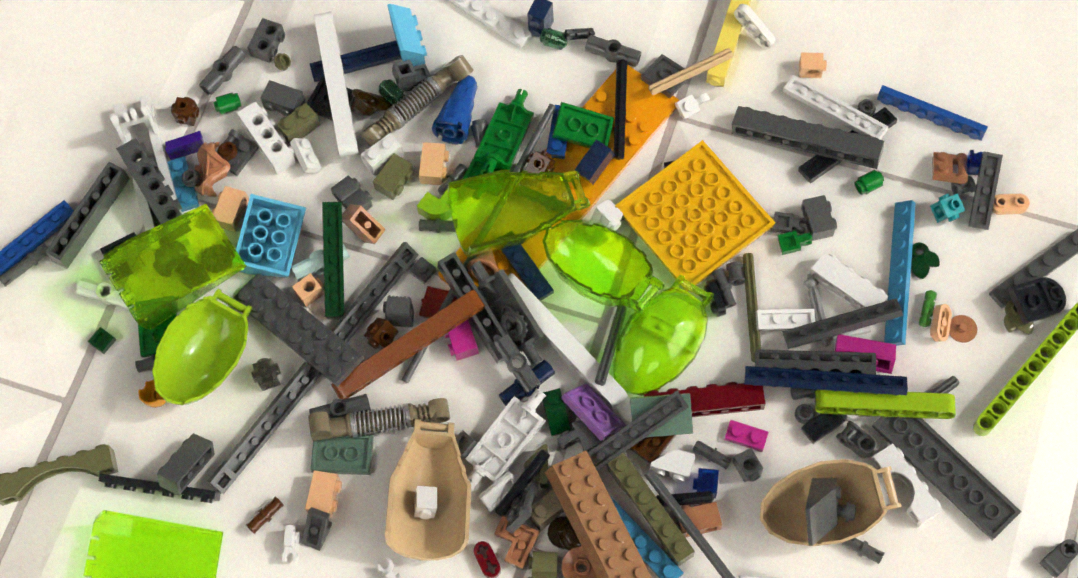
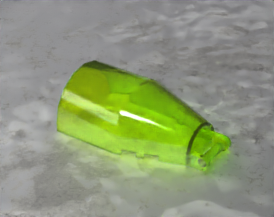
(510, 207)

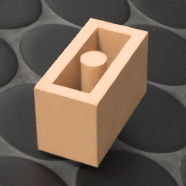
(432, 163)
(230, 208)
(324, 492)

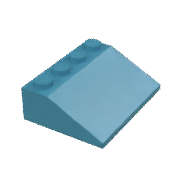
(269, 236)

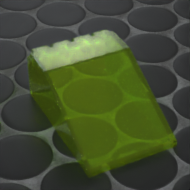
(172, 265)
(150, 548)

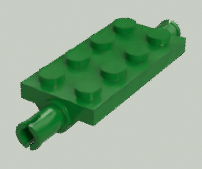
(504, 134)

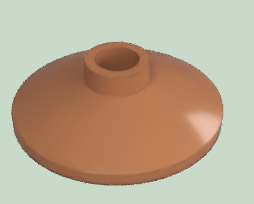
(571, 562)

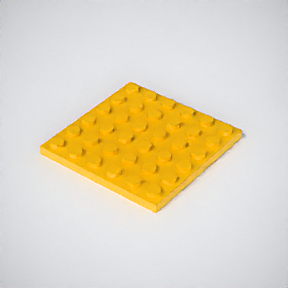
(695, 215)

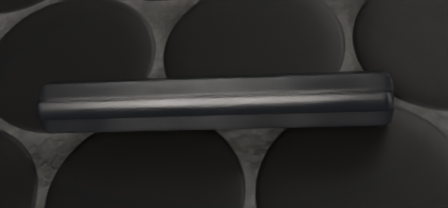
(522, 482)

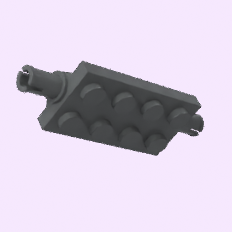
(503, 297)

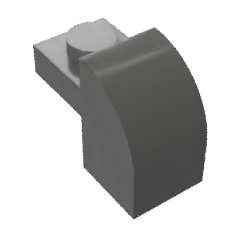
(408, 75)
(580, 434)

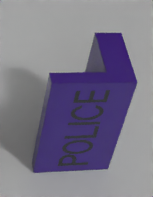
(184, 145)

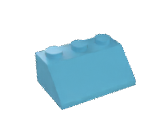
(406, 35)

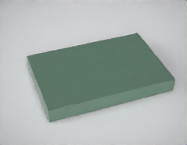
(679, 425)
(343, 455)

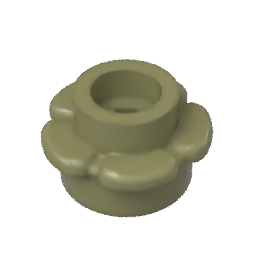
(282, 61)

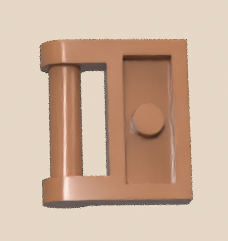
(943, 167)

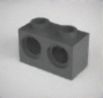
(262, 39)

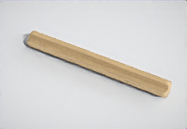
(690, 71)

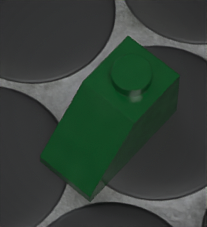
(555, 412)

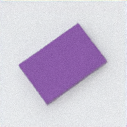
(593, 411)

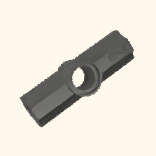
(603, 48)
(229, 63)
(509, 352)
(351, 405)

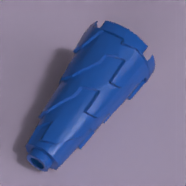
(456, 113)

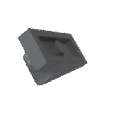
(316, 528)

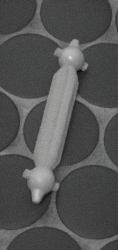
(815, 301)

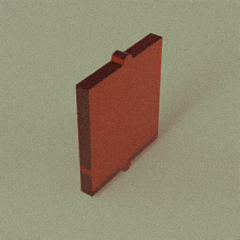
(432, 301)

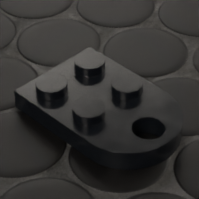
(1035, 299)

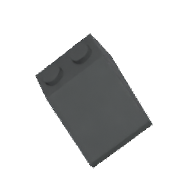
(822, 508)

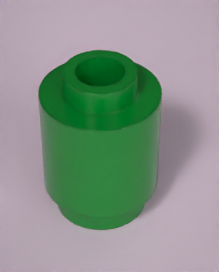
(227, 103)
(869, 182)

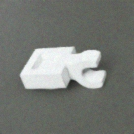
(689, 105)
(291, 538)
(388, 572)

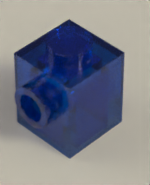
(706, 481)

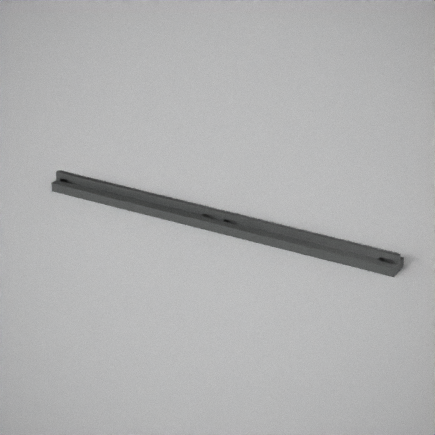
(299, 383)

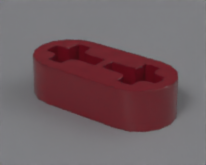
(483, 562)

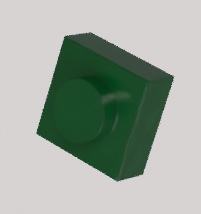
(102, 340)

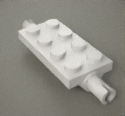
(505, 439)

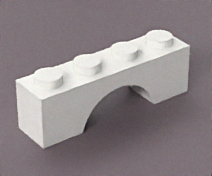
(922, 505)

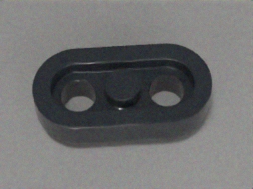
(717, 305)

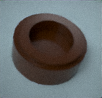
(227, 150)

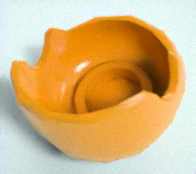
(149, 395)

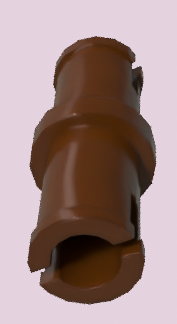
(264, 515)

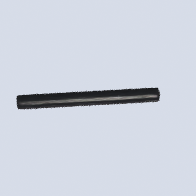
(620, 109)

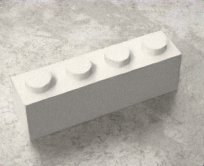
(845, 283)

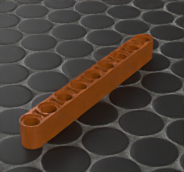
(410, 344)

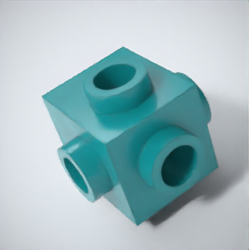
(947, 208)

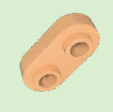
(1010, 205)
(941, 323)

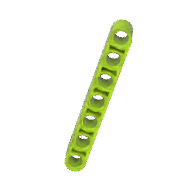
(886, 405)

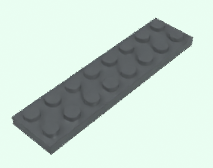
(299, 329)
(949, 473)

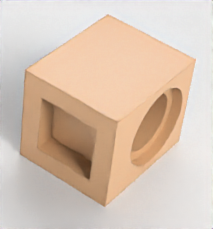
(811, 65)
(308, 297)

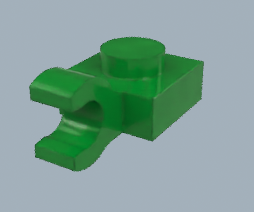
(791, 242)

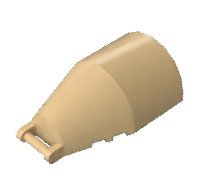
(429, 461)

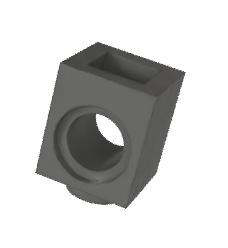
(748, 456)

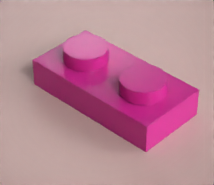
(746, 435)

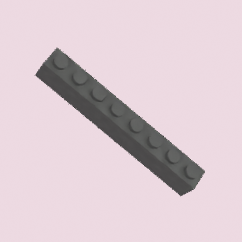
(807, 137)

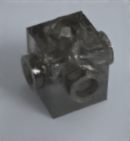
(266, 373)

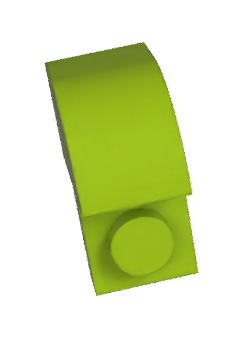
(433, 207)

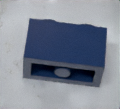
(540, 16)
(594, 162)

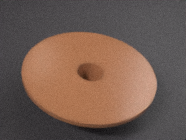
(963, 328)

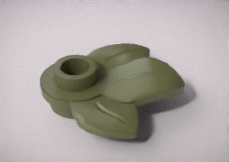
(1012, 320)

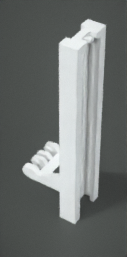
(122, 120)

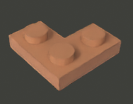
(522, 542)

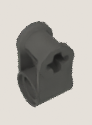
(853, 437)
(1058, 559)

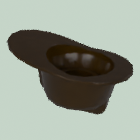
(368, 103)
(562, 534)

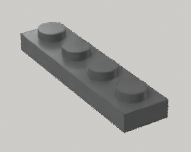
(985, 190)

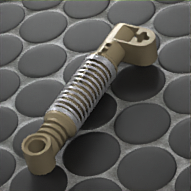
(417, 99)
(353, 424)

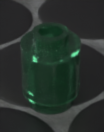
(553, 38)
(390, 91)

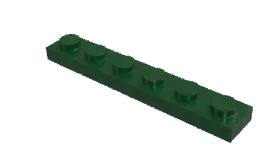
(333, 259)

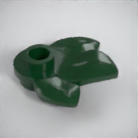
(921, 263)

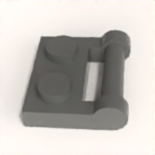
(245, 149)
(521, 508)

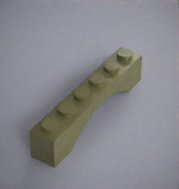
(17, 484)
(659, 520)

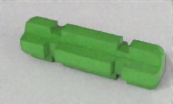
(927, 308)

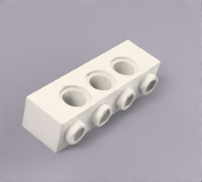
(278, 160)

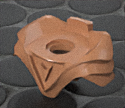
(211, 168)

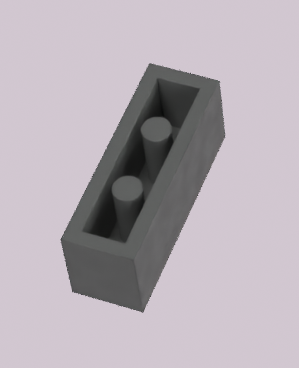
(185, 464)

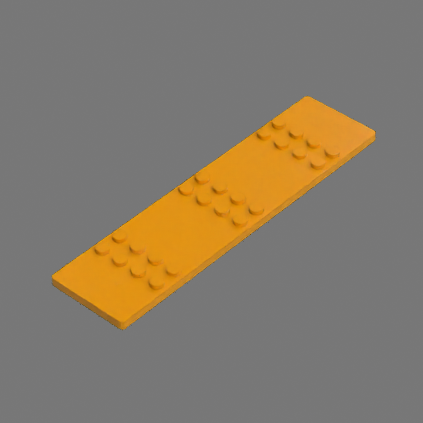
(643, 119)

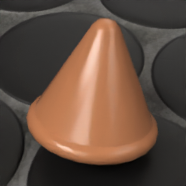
(488, 262)

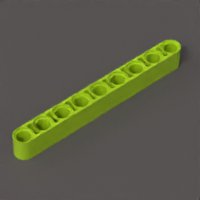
(1026, 375)

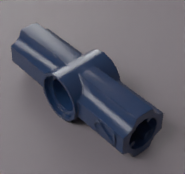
(542, 371)

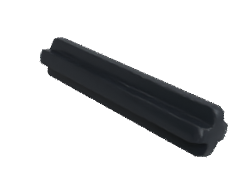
(690, 498)

